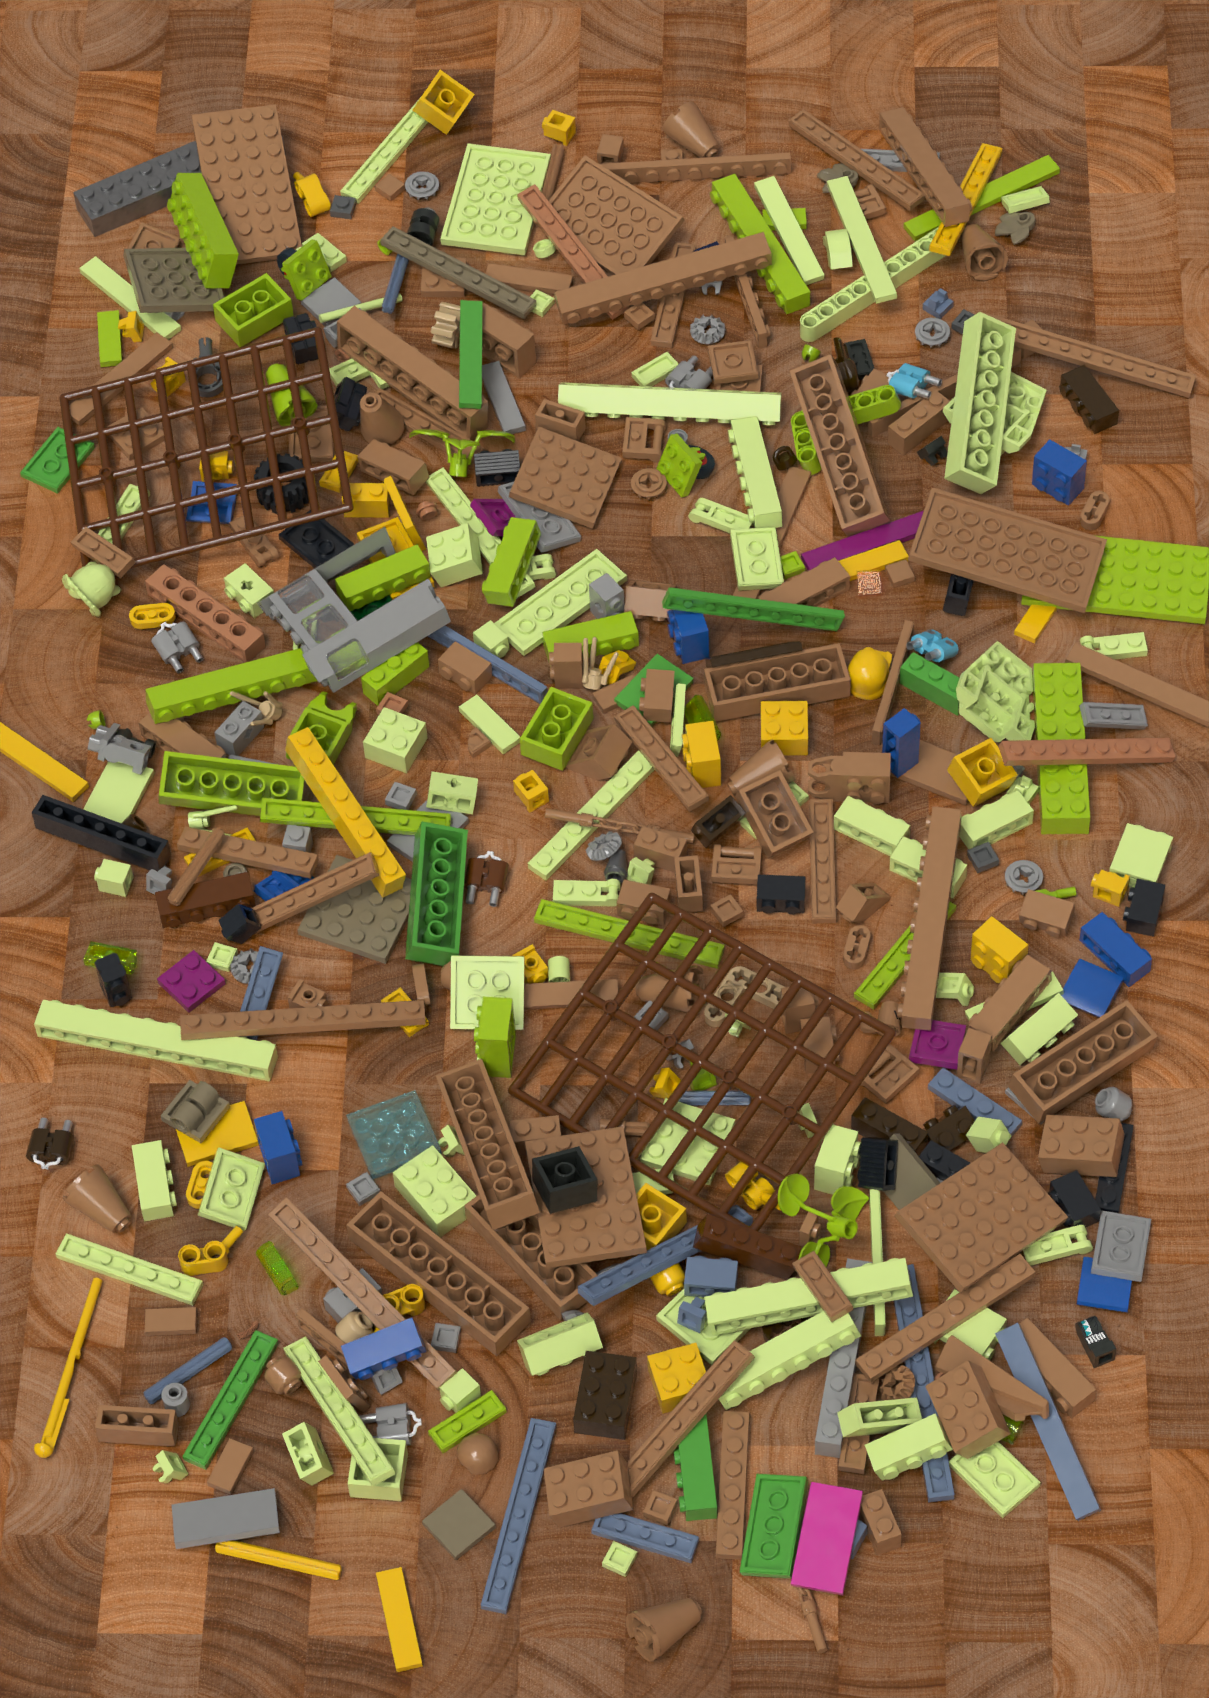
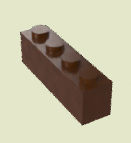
(206, 900)
(746, 1246)

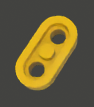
(152, 615)
(198, 1184)

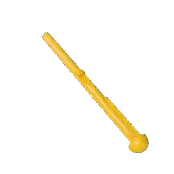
(45, 1447)

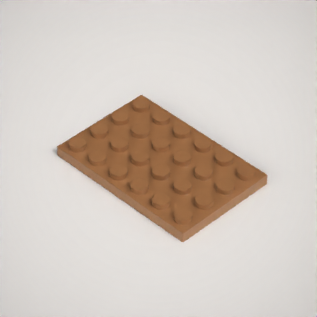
(613, 218)
(981, 1217)
(600, 1228)

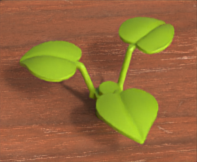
(458, 462)
(846, 1204)

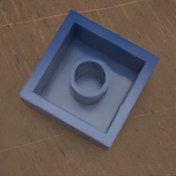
(1059, 472)
(690, 635)
(278, 1147)

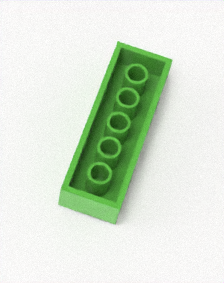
(436, 893)

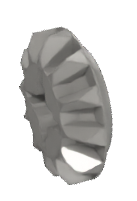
(422, 179)
(924, 328)
(714, 333)
(604, 846)
(1026, 869)
(239, 964)

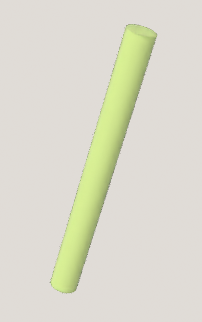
(363, 306)

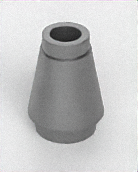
(616, 866)

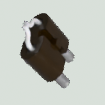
(49, 1145)

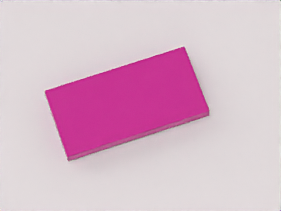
(827, 1538)

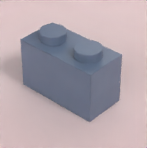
(709, 1276)

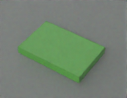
(50, 463)
(632, 692)

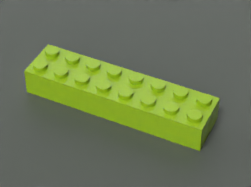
(1058, 717)

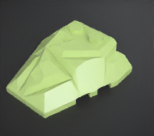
(1021, 412)
(996, 695)

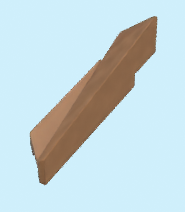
(1012, 1396)

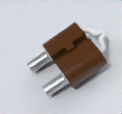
(485, 876)

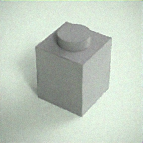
(298, 838)

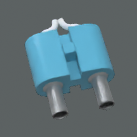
(911, 381)
(933, 645)

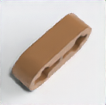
(1098, 512)
(852, 946)
(421, 983)

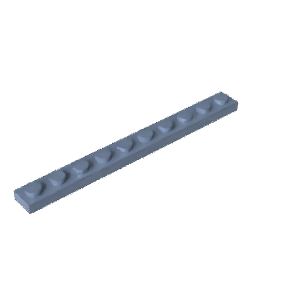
(935, 1471)

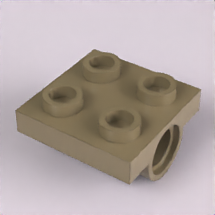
(195, 1110)

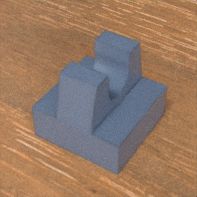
(938, 304)
(692, 1315)

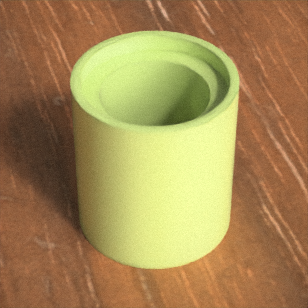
(559, 969)

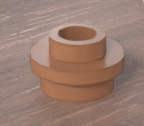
(426, 510)

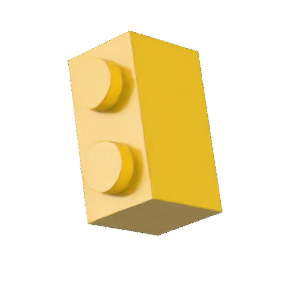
(369, 500)

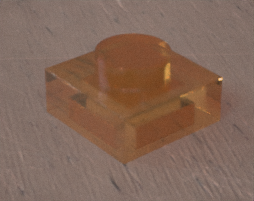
(868, 582)

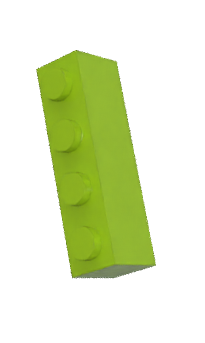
(511, 561)
(382, 578)
(612, 634)

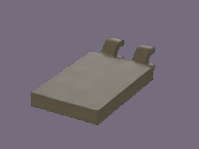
(912, 1176)

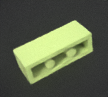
(996, 820)
(870, 825)
(906, 862)
(1040, 1030)
(154, 1180)
(559, 1344)
(878, 1416)
(908, 1447)

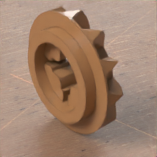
(640, 479)
(903, 1389)

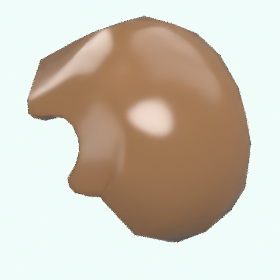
(477, 1453)

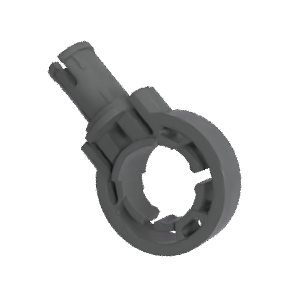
(211, 389)

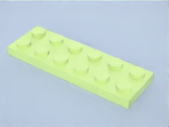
(556, 602)

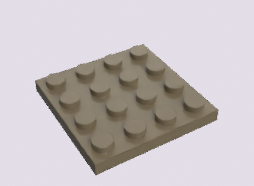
(168, 281)
(359, 919)

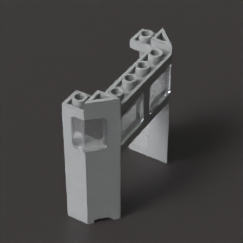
(331, 638)

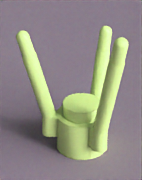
(201, 819)

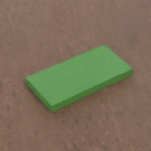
(774, 1526)

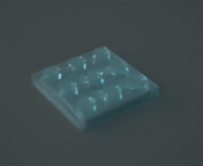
(392, 1133)

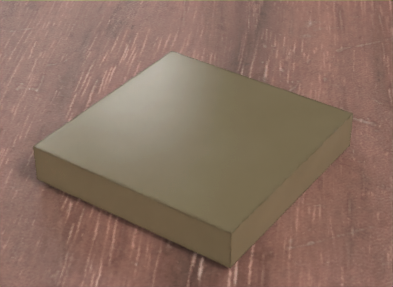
(458, 1524)

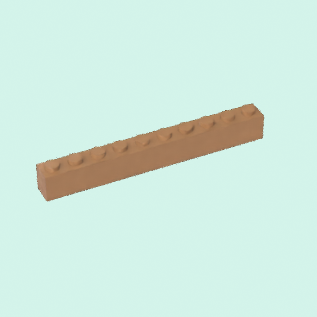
(663, 278)
(931, 918)

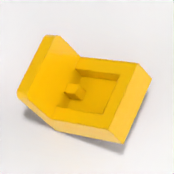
(622, 665)

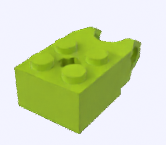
(328, 726)

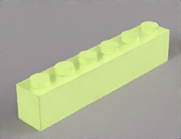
(755, 473)
(789, 1353)

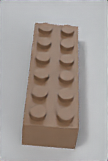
(794, 676)
(1082, 1061)
(523, 1251)

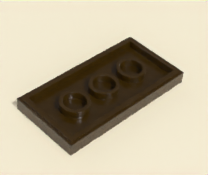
(753, 654)

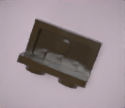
(951, 1128)

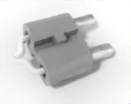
(686, 377)
(176, 643)
(393, 1422)

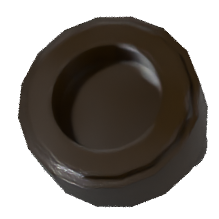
(784, 460)
(135, 822)

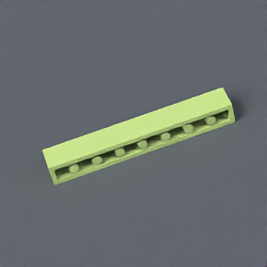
(793, 1300)

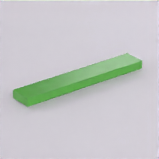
(470, 355)
(230, 1400)

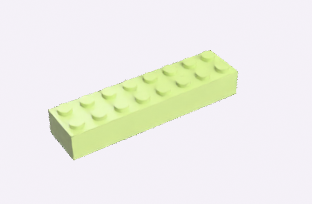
(980, 403)

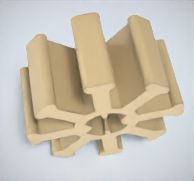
(447, 325)

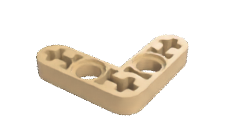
(737, 989)

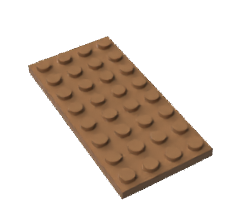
(248, 179)
(1007, 550)

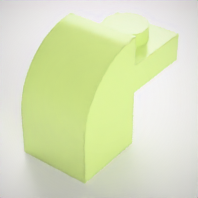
(838, 248)

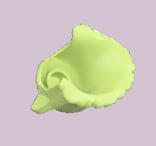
(93, 585)

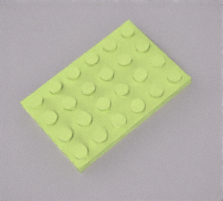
(485, 199)

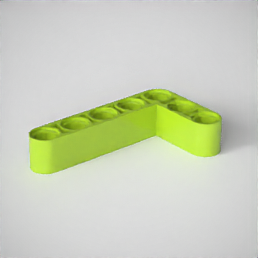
(866, 407)

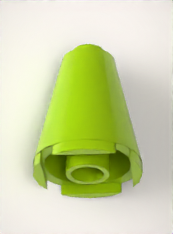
(282, 399)

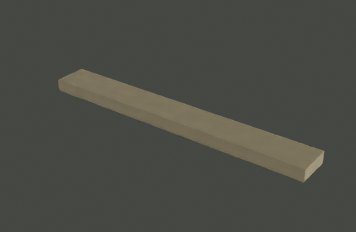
(458, 272)

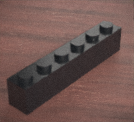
(101, 834)

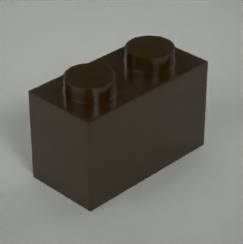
(718, 821)

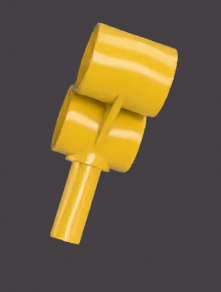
(310, 188)
(756, 1192)
(203, 1262)
(400, 1297)

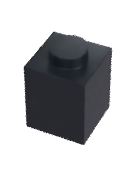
(239, 924)

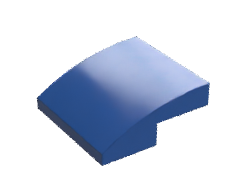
(200, 512)
(278, 884)
(1091, 988)
(1102, 1290)

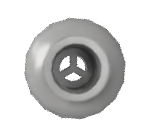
(1113, 1103)

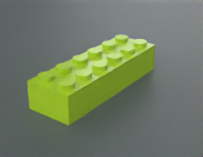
(203, 230)
(225, 782)

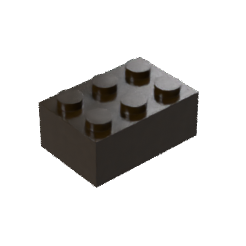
(605, 1395)

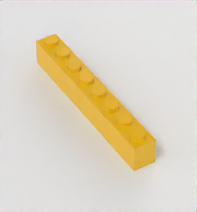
(344, 809)

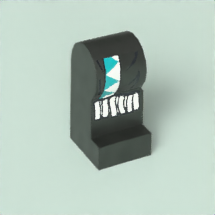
(1095, 1341)

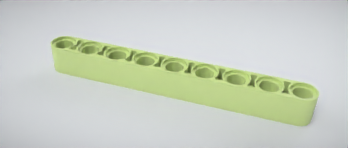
(858, 295)

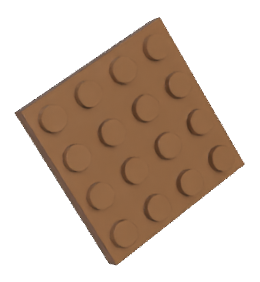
(565, 477)

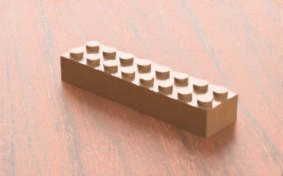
(408, 371)
(839, 446)
(487, 1144)
(443, 1274)

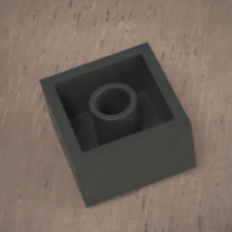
(564, 1179)

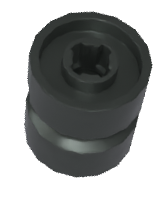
(424, 225)

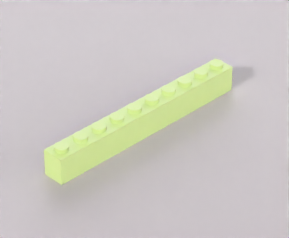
(671, 402)
(154, 1040)

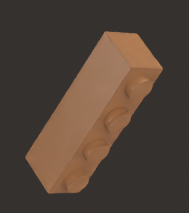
(811, 586)
(178, 737)
(1011, 999)
(1066, 1384)

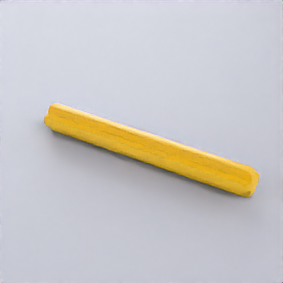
(279, 1559)

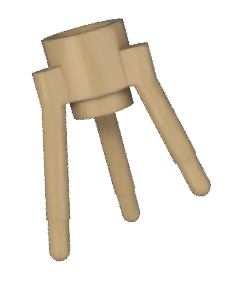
(592, 676)
(270, 709)

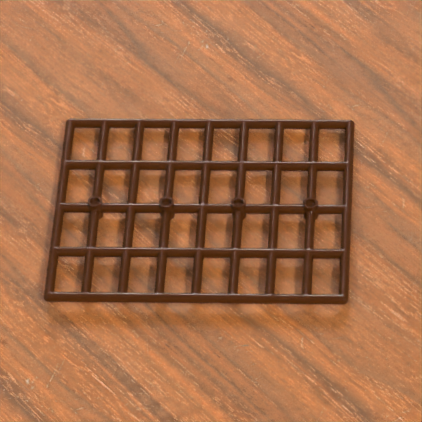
(235, 442)
(729, 1076)

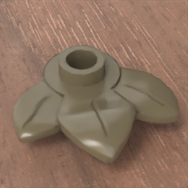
(837, 171)
(1016, 225)

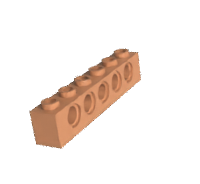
(206, 613)

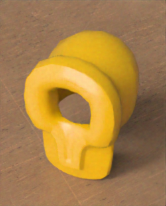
(869, 673)

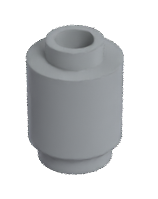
(176, 1398)

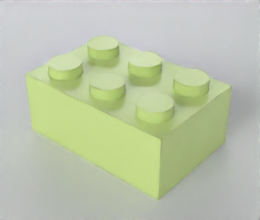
(434, 1190)

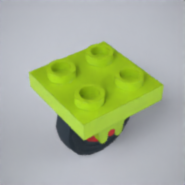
(304, 268)
(684, 464)

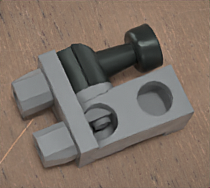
(120, 746)

